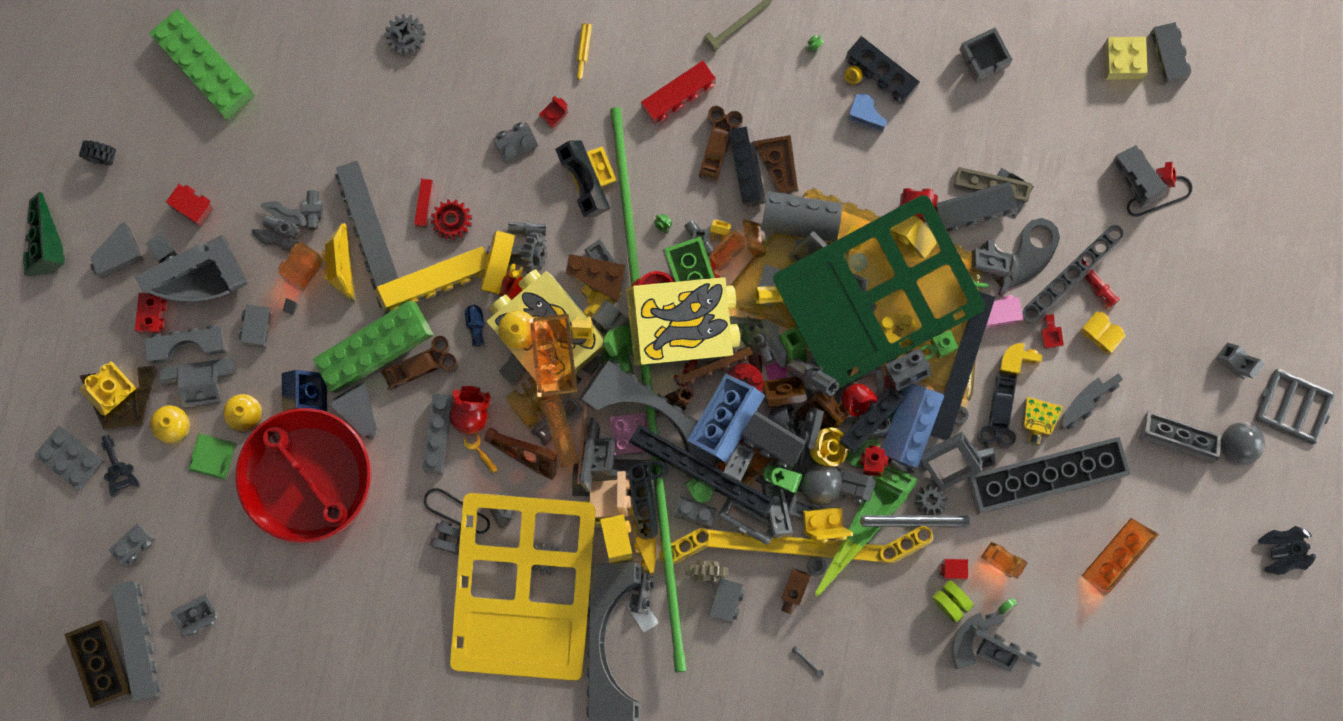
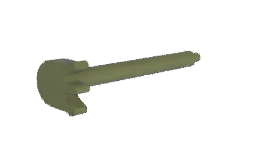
(713, 42)

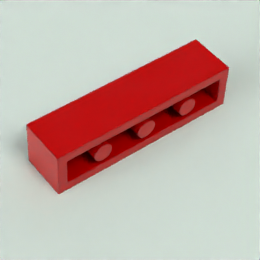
(423, 203)

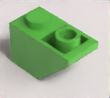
(794, 345)

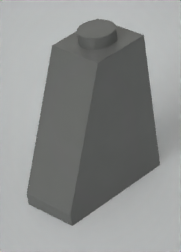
(116, 252)

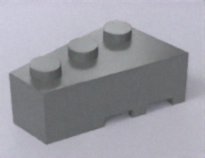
(1140, 176)

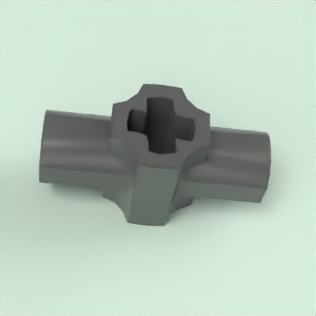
(312, 209)
(694, 230)

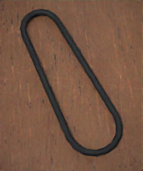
(1163, 205)
(459, 501)

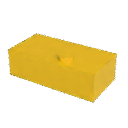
(617, 539)

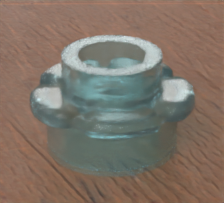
(858, 257)

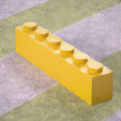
(432, 279)

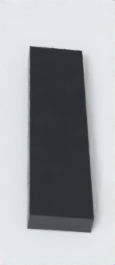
(871, 420)

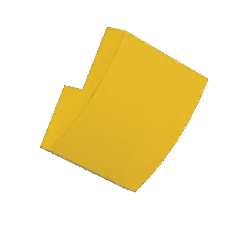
(601, 166)

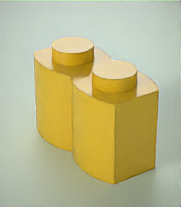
(1102, 332)

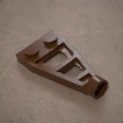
(545, 458)

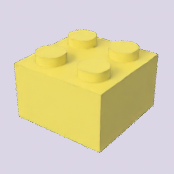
(1125, 58)

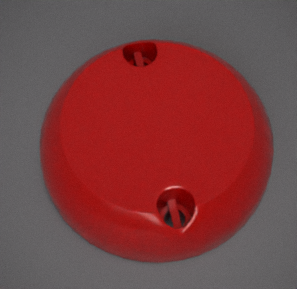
(303, 476)

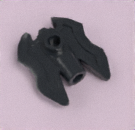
(1290, 549)

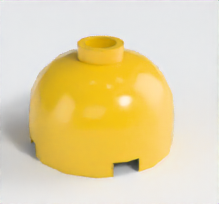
(515, 330)
(242, 413)
(170, 424)
(828, 449)

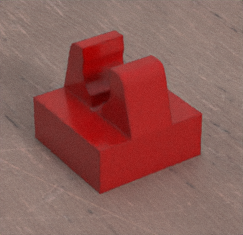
(1168, 174)

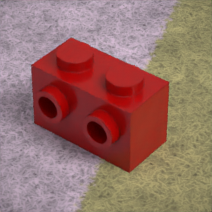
(189, 205)
(150, 314)

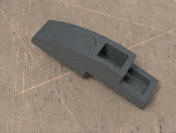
(1083, 405)

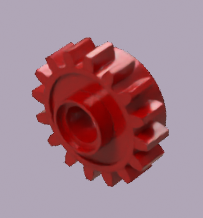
(444, 212)

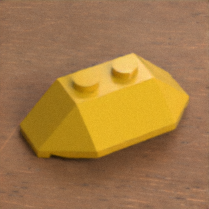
(338, 262)

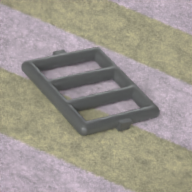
(1312, 390)
(744, 529)

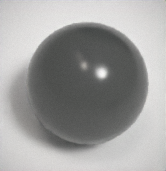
(1242, 443)
(821, 484)

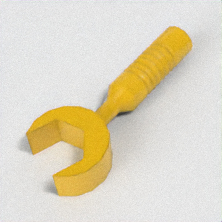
(483, 456)

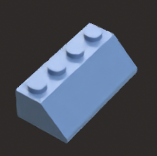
(726, 417)
(912, 424)

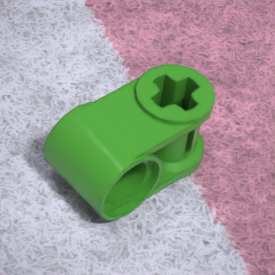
(784, 478)

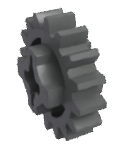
(403, 42)
(534, 252)

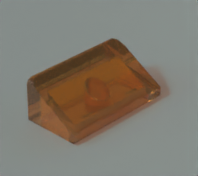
(755, 238)

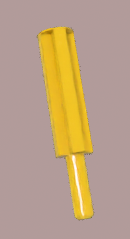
(583, 48)

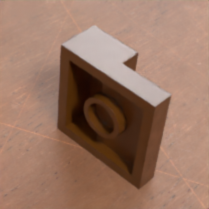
(784, 391)
(833, 414)

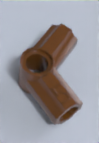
(680, 398)

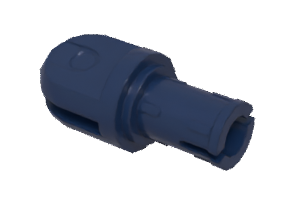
(475, 323)

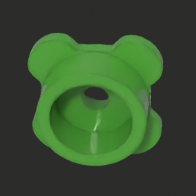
(815, 42)
(663, 223)

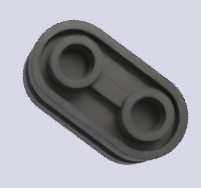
(444, 529)

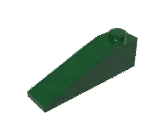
(44, 245)

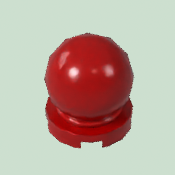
(469, 409)

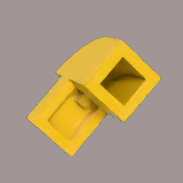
(1014, 356)

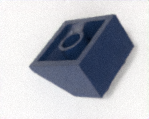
(303, 390)

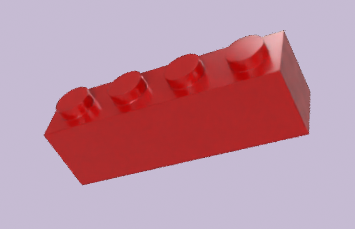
(678, 92)

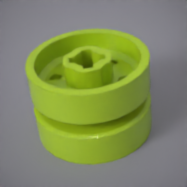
(952, 601)

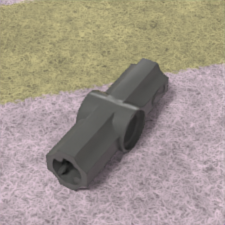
(813, 376)

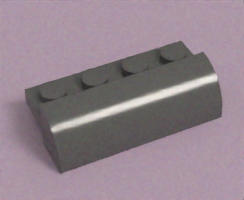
(801, 216)

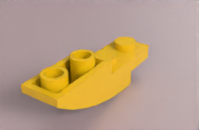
(645, 547)

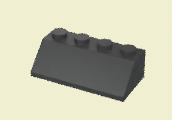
(977, 206)

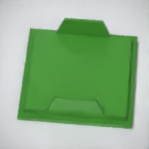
(211, 456)

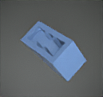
(865, 113)

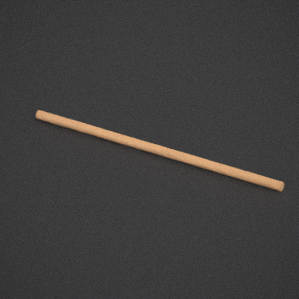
(582, 437)

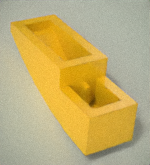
(497, 262)

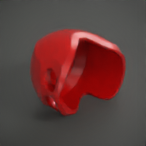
(857, 398)

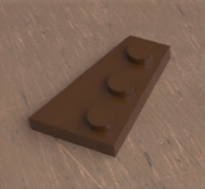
(780, 162)
(598, 274)

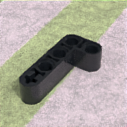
(648, 499)

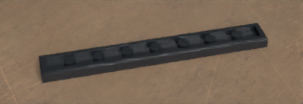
(961, 371)
(701, 471)

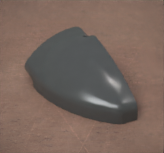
(195, 274)

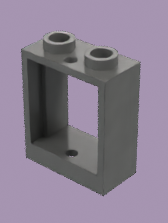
(957, 441)

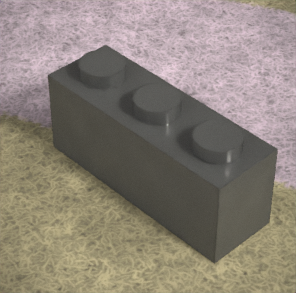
(1170, 53)

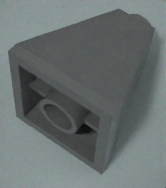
(356, 409)

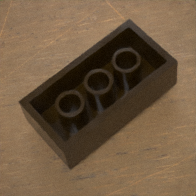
(98, 664)

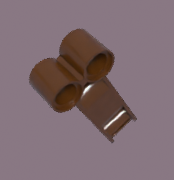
(718, 141)
(420, 365)

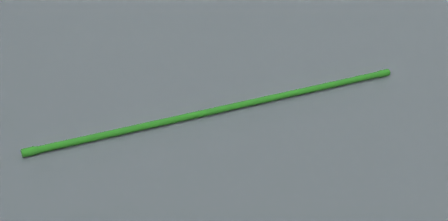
(678, 655)

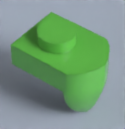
(699, 491)

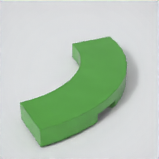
(617, 338)

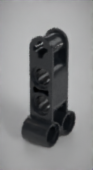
(1000, 412)

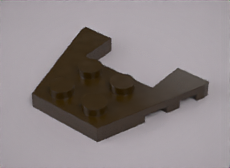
(133, 408)

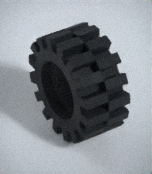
(97, 152)

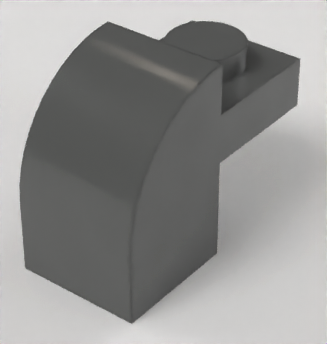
(1238, 362)

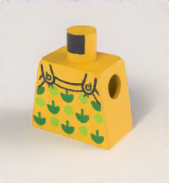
(1039, 418)

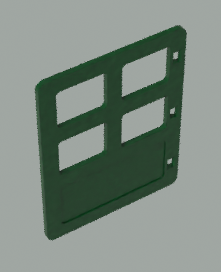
(838, 315)

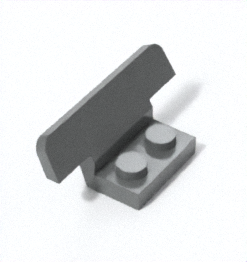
(198, 380)

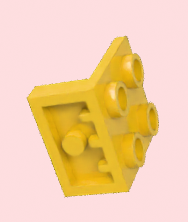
(825, 524)

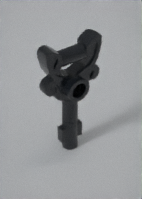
(117, 469)

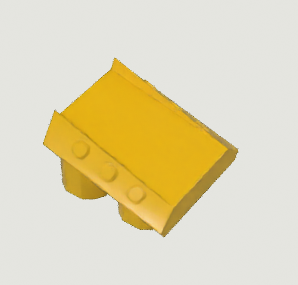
(107, 388)

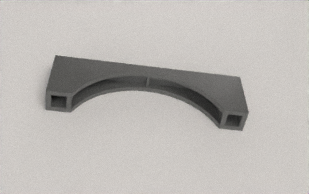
(614, 386)
(607, 587)

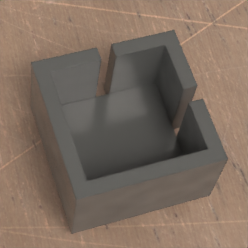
(985, 54)

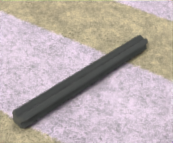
(914, 521)

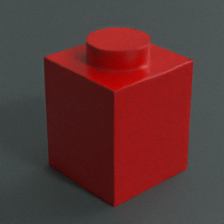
(954, 569)

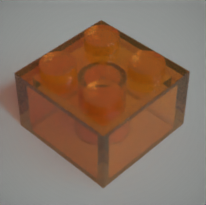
(300, 266)

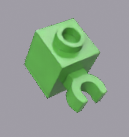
(941, 345)

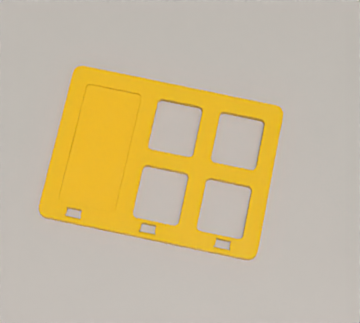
(522, 634)

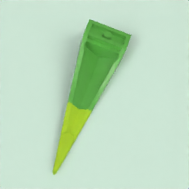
(888, 495)

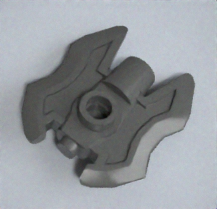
(282, 227)
(763, 344)

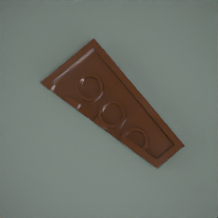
(707, 370)

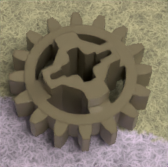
(707, 571)

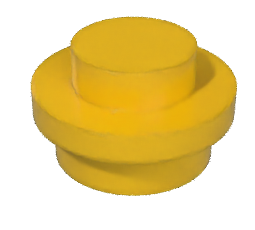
(853, 75)

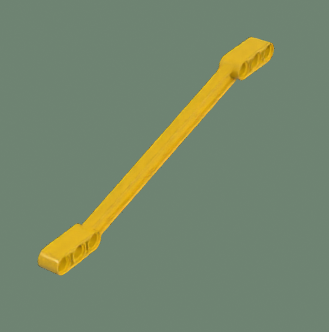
(795, 546)

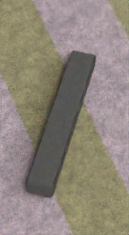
(1077, 266)

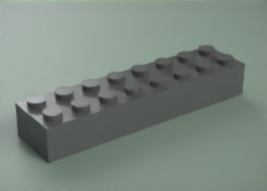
(1048, 475)

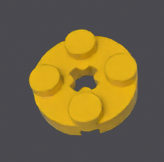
(902, 321)

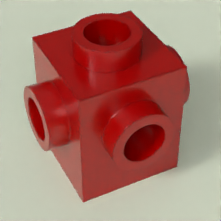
(872, 467)

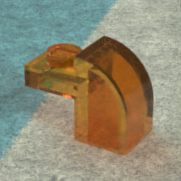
(1003, 560)

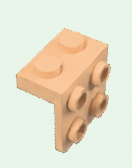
(611, 496)

